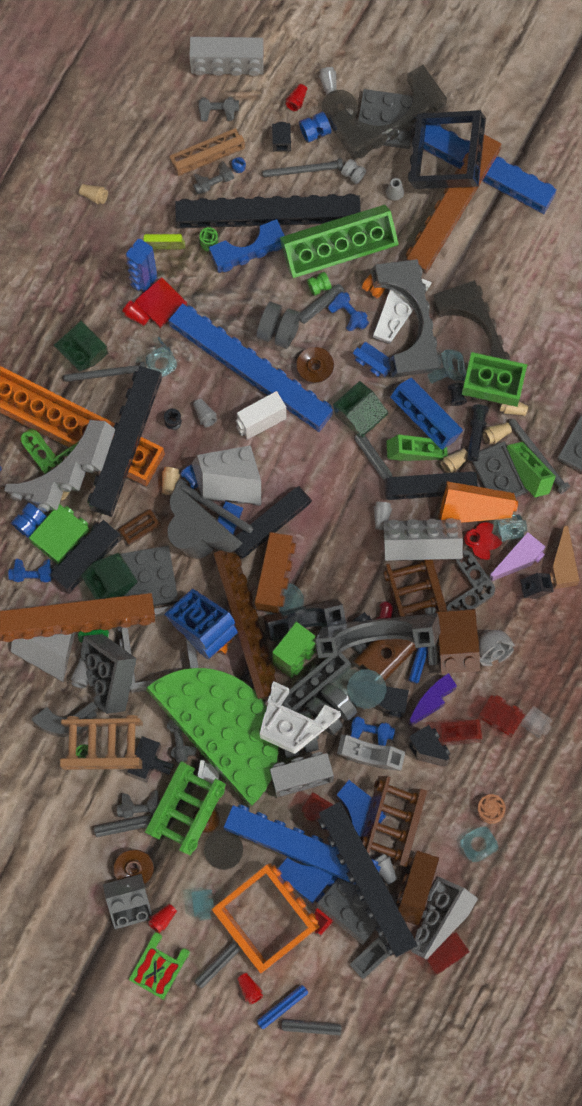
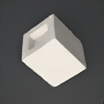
(207, 772)

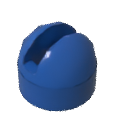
(236, 167)

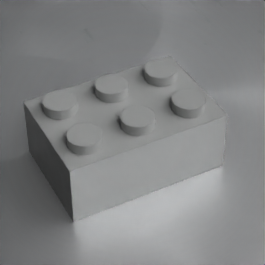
(301, 774)

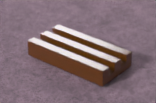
(143, 533)

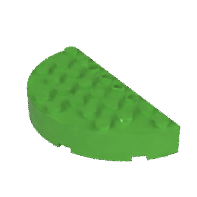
(222, 723)

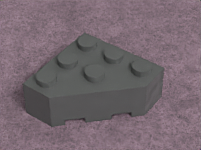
(109, 672)

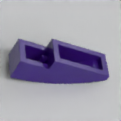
(433, 699)

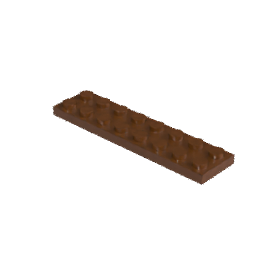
(246, 622)

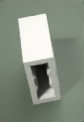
(261, 415)

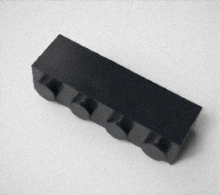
(89, 550)

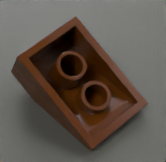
(458, 641)

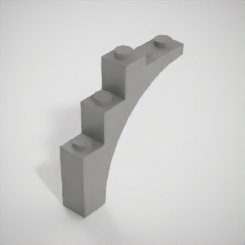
(68, 475)

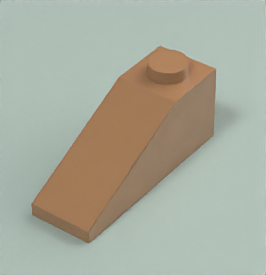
(564, 567)

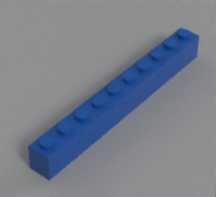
(250, 367)

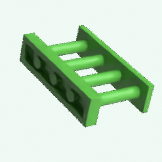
(169, 801)

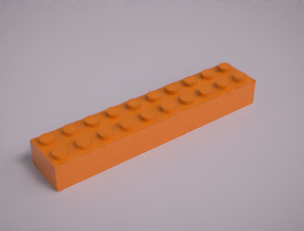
(65, 420)

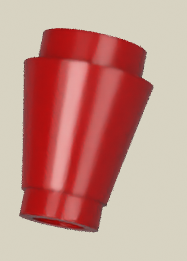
(296, 98)
(136, 313)
(162, 918)
(250, 990)

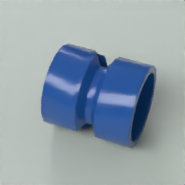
(315, 127)
(31, 517)

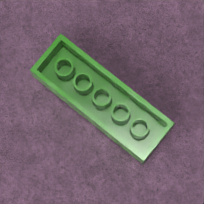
(339, 241)

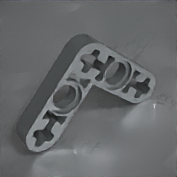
(476, 584)

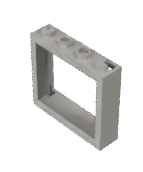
(125, 644)

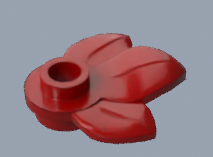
(485, 540)

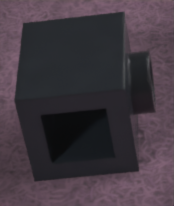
(281, 136)
(536, 585)

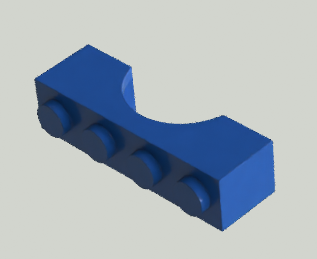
(227, 256)

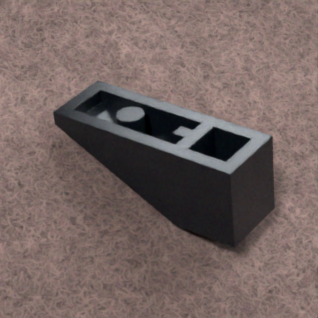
(394, 702)

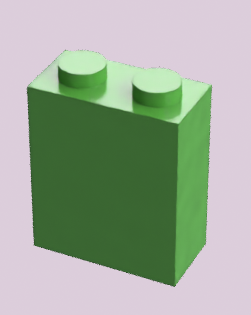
(59, 533)

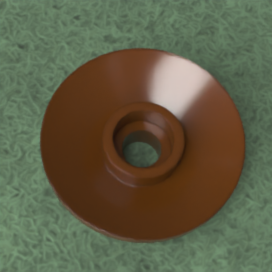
(311, 357)
(124, 860)

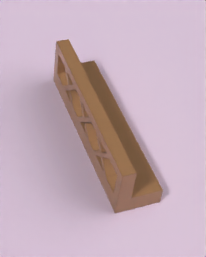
(207, 154)

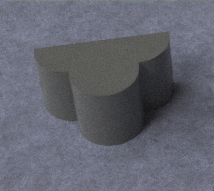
(196, 530)

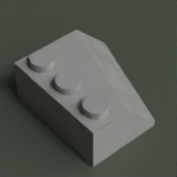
(229, 476)
(46, 653)

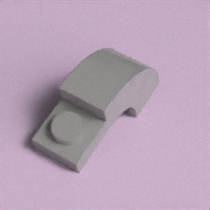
(371, 754)

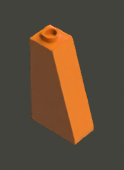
(476, 503)

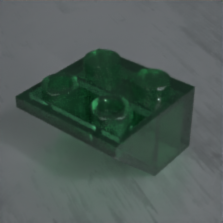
(81, 347)
(360, 409)
(109, 577)

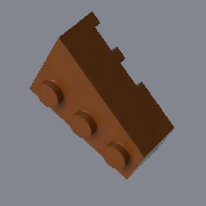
(417, 887)

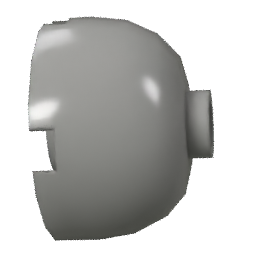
(493, 646)

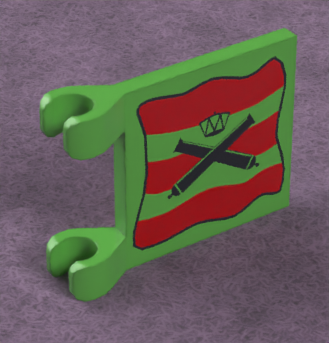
(156, 969)

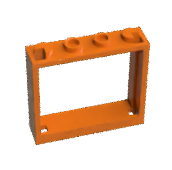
(240, 936)

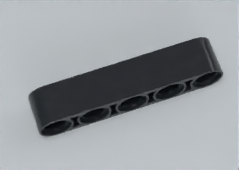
(425, 485)
(272, 521)

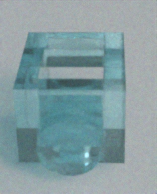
(506, 525)
(202, 904)

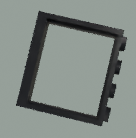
(471, 178)

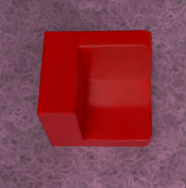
(323, 921)

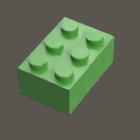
(494, 379)
(294, 650)

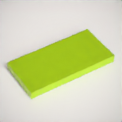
(165, 241)

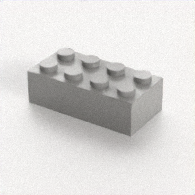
(226, 55)
(423, 539)

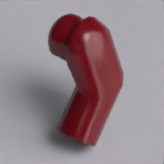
(386, 610)

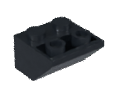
(427, 747)

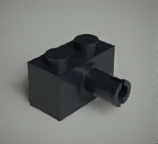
(148, 752)

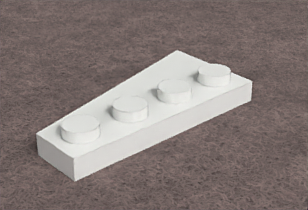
(394, 315)

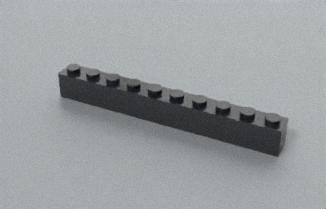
(260, 210)

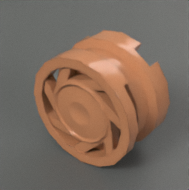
(491, 809)

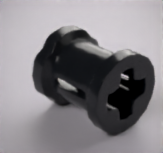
(457, 398)
(176, 415)

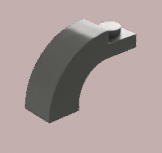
(52, 724)

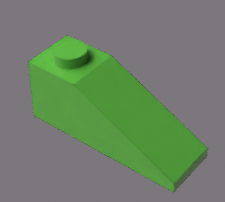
(413, 449)
(531, 470)

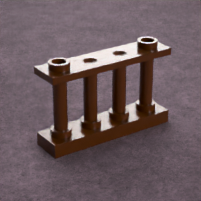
(431, 583)
(409, 817)

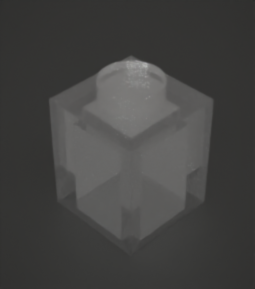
(537, 722)

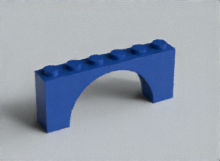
(311, 881)

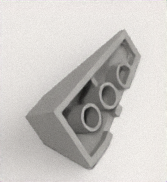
(446, 910)

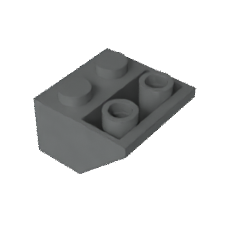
(127, 901)

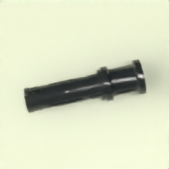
(477, 425)

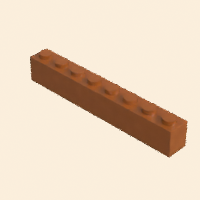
(450, 210)
(76, 617)

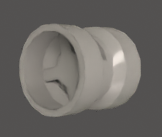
(353, 171)

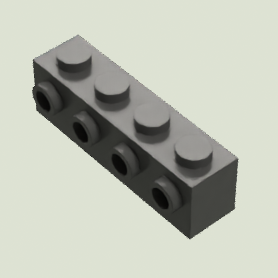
(315, 681)

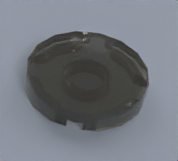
(223, 850)

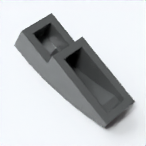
(370, 958)

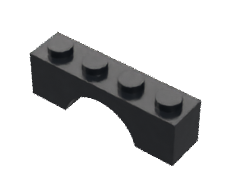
(321, 614)

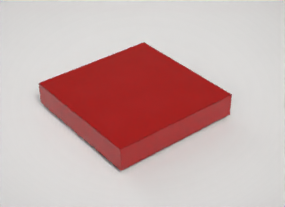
(160, 302)

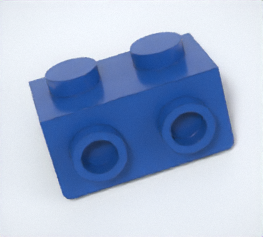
(372, 358)

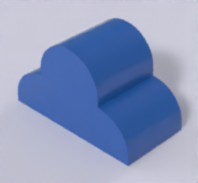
(202, 623)

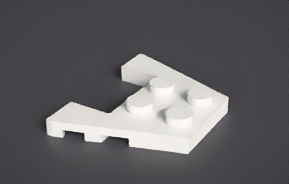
(288, 728)

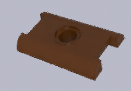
(373, 660)

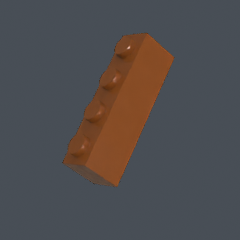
(274, 573)

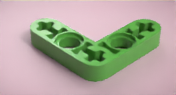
(50, 460)

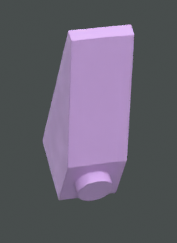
(521, 557)

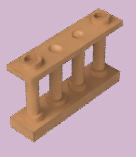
(110, 761)

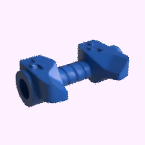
(357, 319)
(18, 572)
(384, 731)

